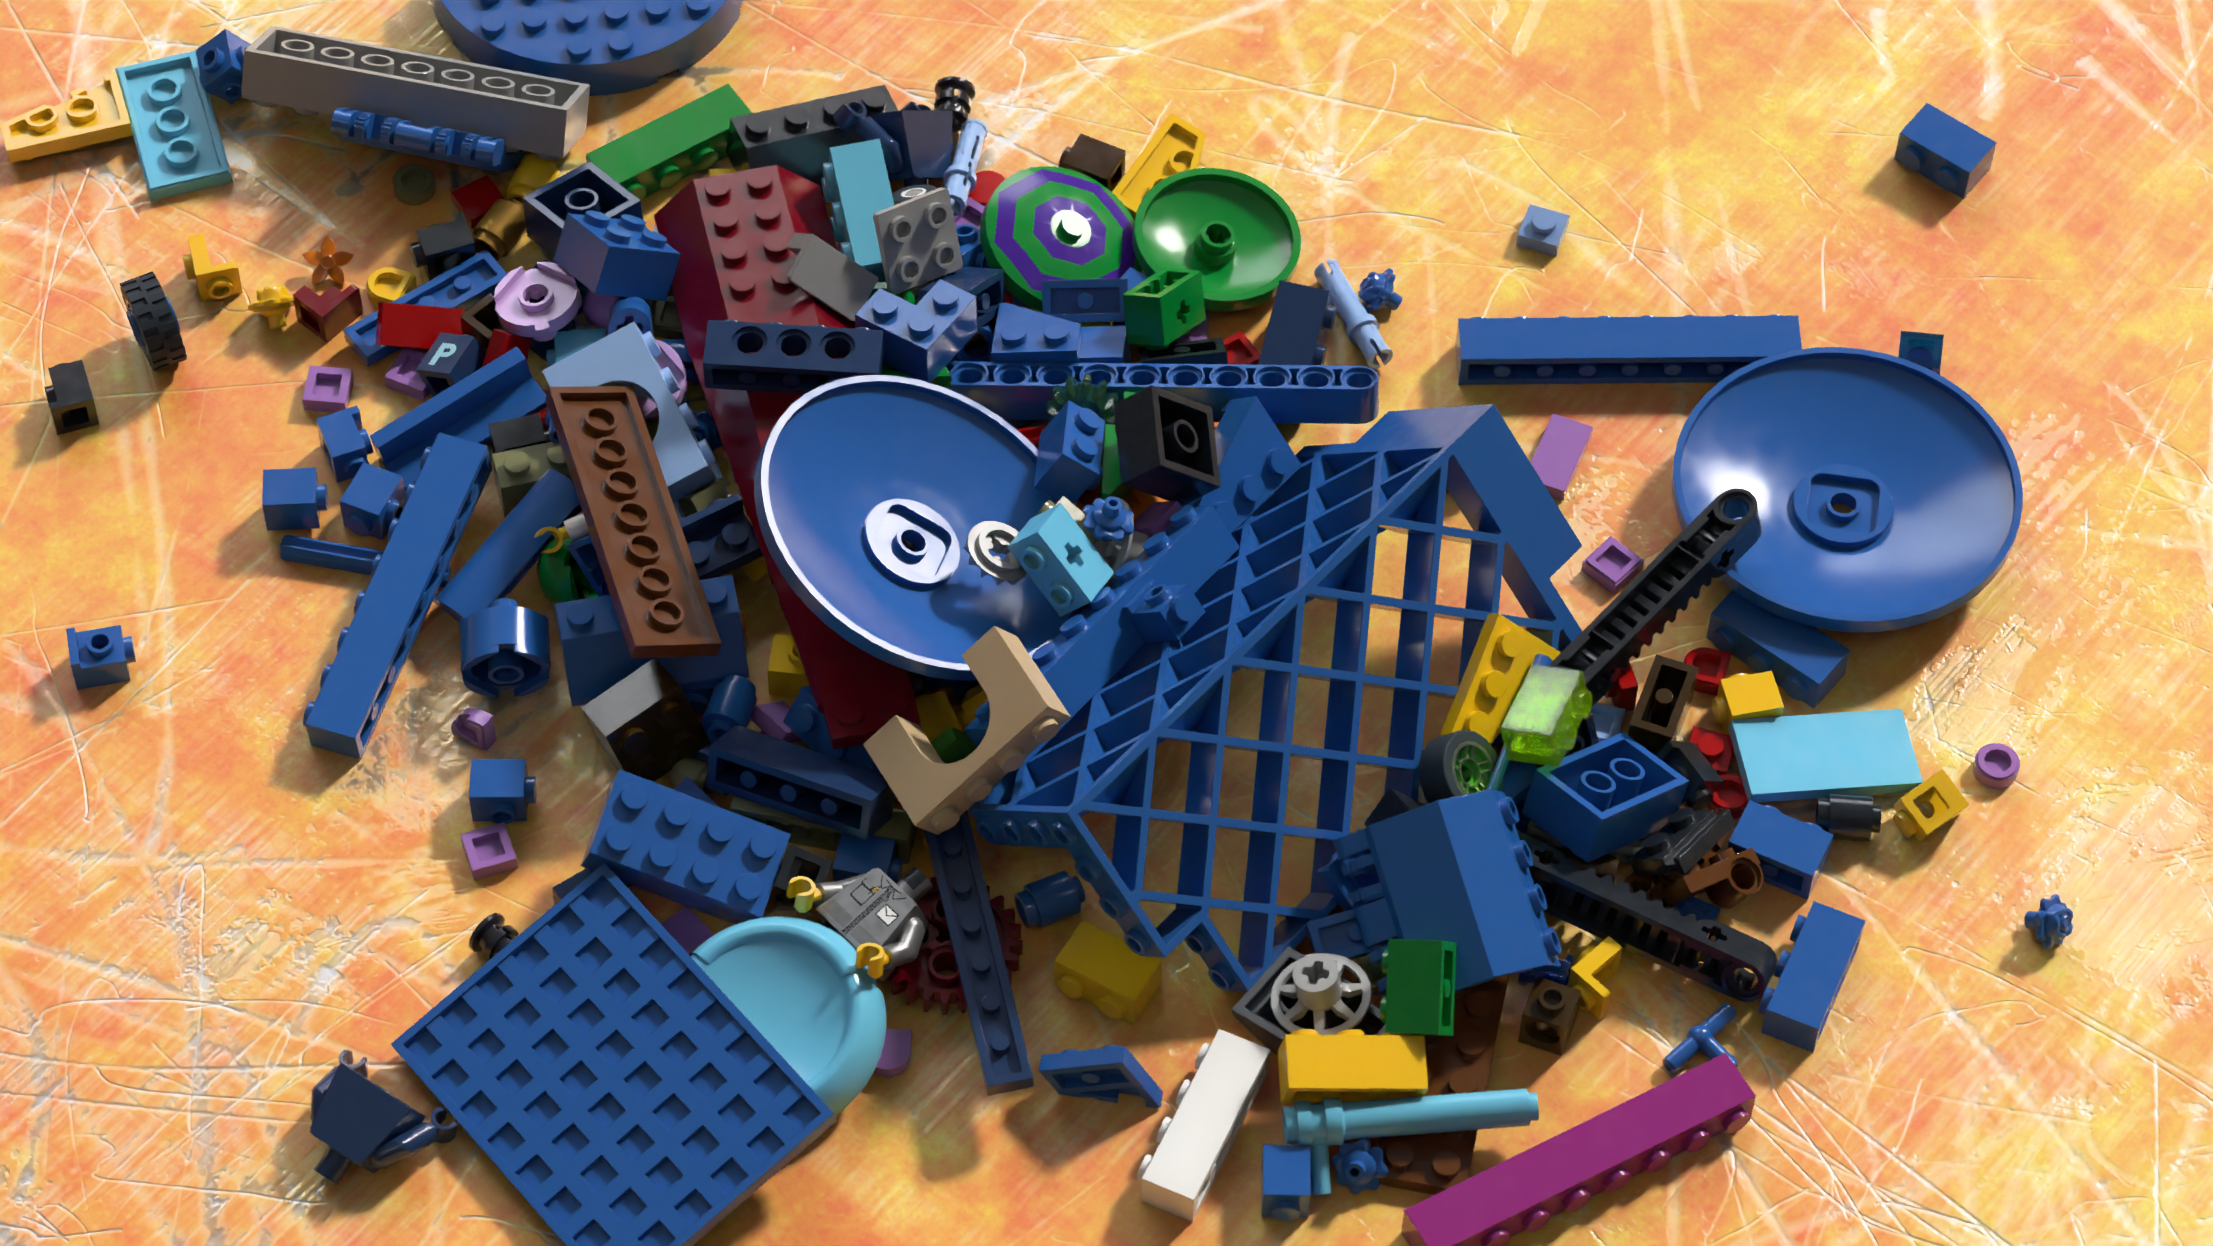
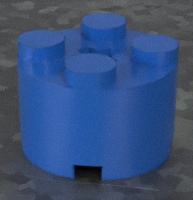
(505, 649)

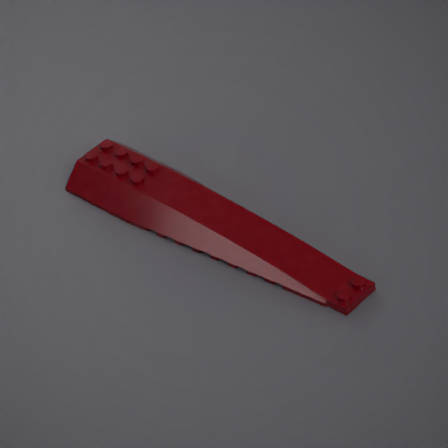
(736, 268)

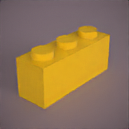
(1351, 1066)

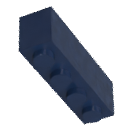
(800, 782)

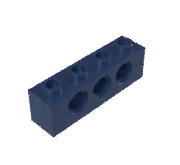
(771, 364)

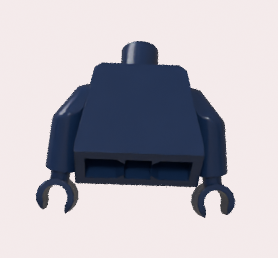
(912, 140)
(367, 1122)

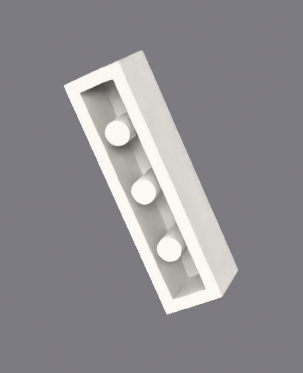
(1203, 1125)

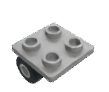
(917, 237)

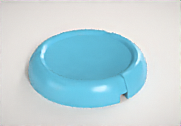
(804, 998)

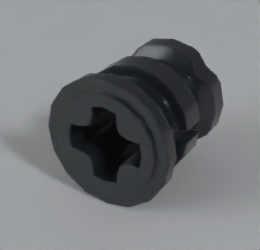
(958, 104)
(492, 936)

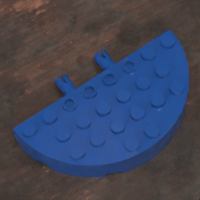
(590, 42)

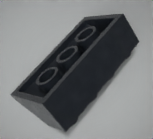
(799, 133)

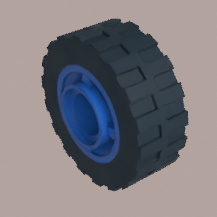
(153, 321)

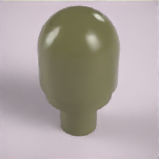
(696, 771)

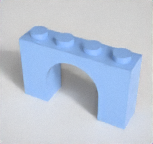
(630, 360)

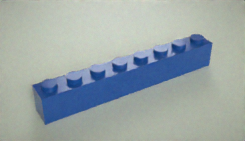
(1617, 348)
(398, 596)
(1102, 635)

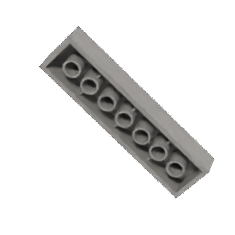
(332, 73)

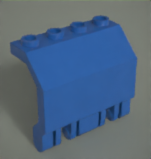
(433, 143)
(1455, 878)

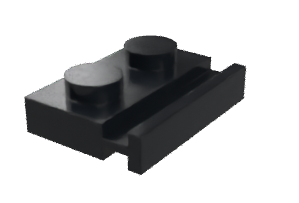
(1681, 841)

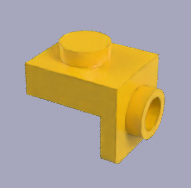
(212, 281)
(1593, 969)

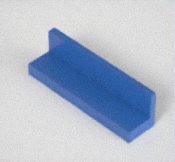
(464, 410)

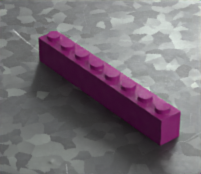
(1585, 1160)

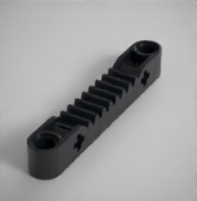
(1696, 555)
(1650, 928)

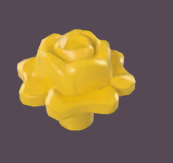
(274, 304)

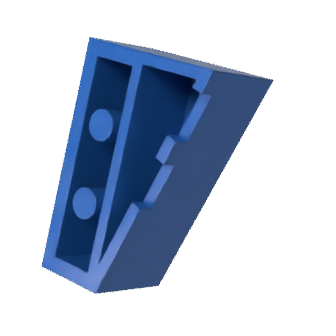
(1250, 460)

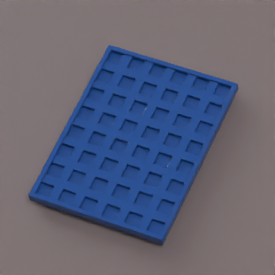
(613, 1076)

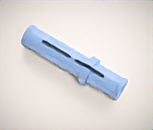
(961, 176)
(1360, 326)

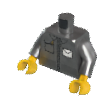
(870, 915)

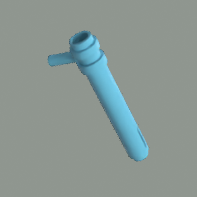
(1339, 1121)

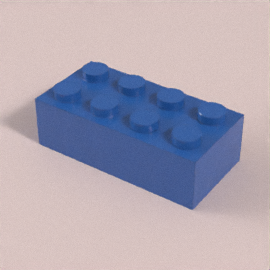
(686, 849)

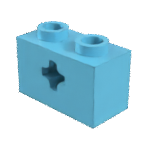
(1060, 560)

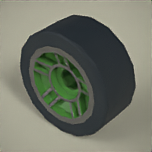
(1456, 765)

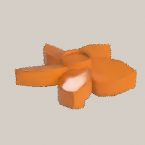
(328, 262)

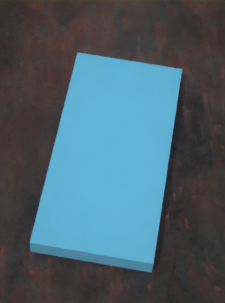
(173, 126)
(1824, 755)

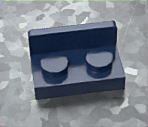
(720, 538)

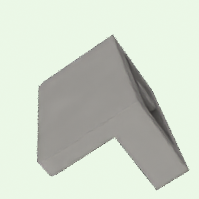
(829, 275)

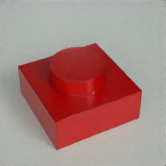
(504, 341)
(1624, 690)
(1714, 746)

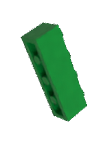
(671, 145)

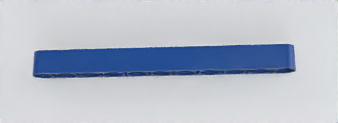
(1286, 391)

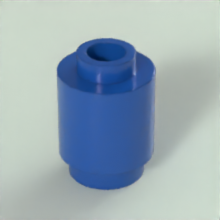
(729, 705)
(1050, 900)

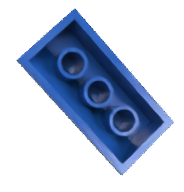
(599, 657)

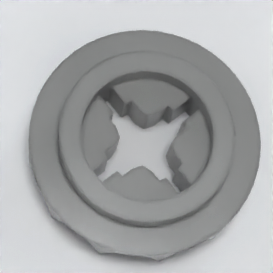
(995, 537)

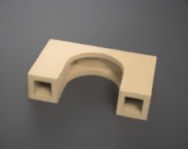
(1021, 718)

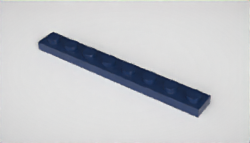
(979, 959)

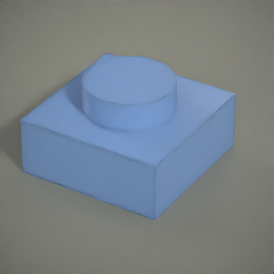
(1542, 230)

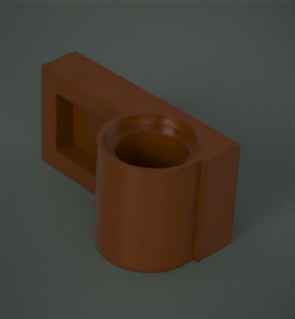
(1717, 880)

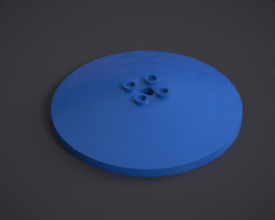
(1865, 430)
(888, 464)

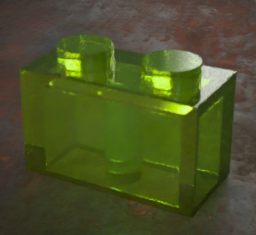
(1546, 715)

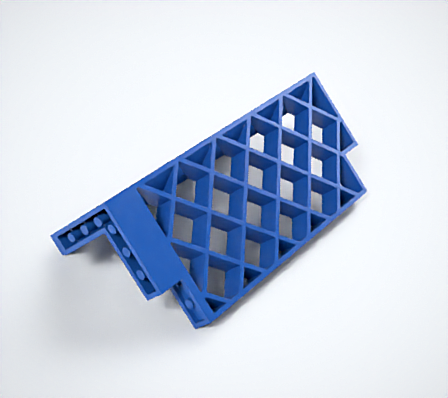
(1298, 546)

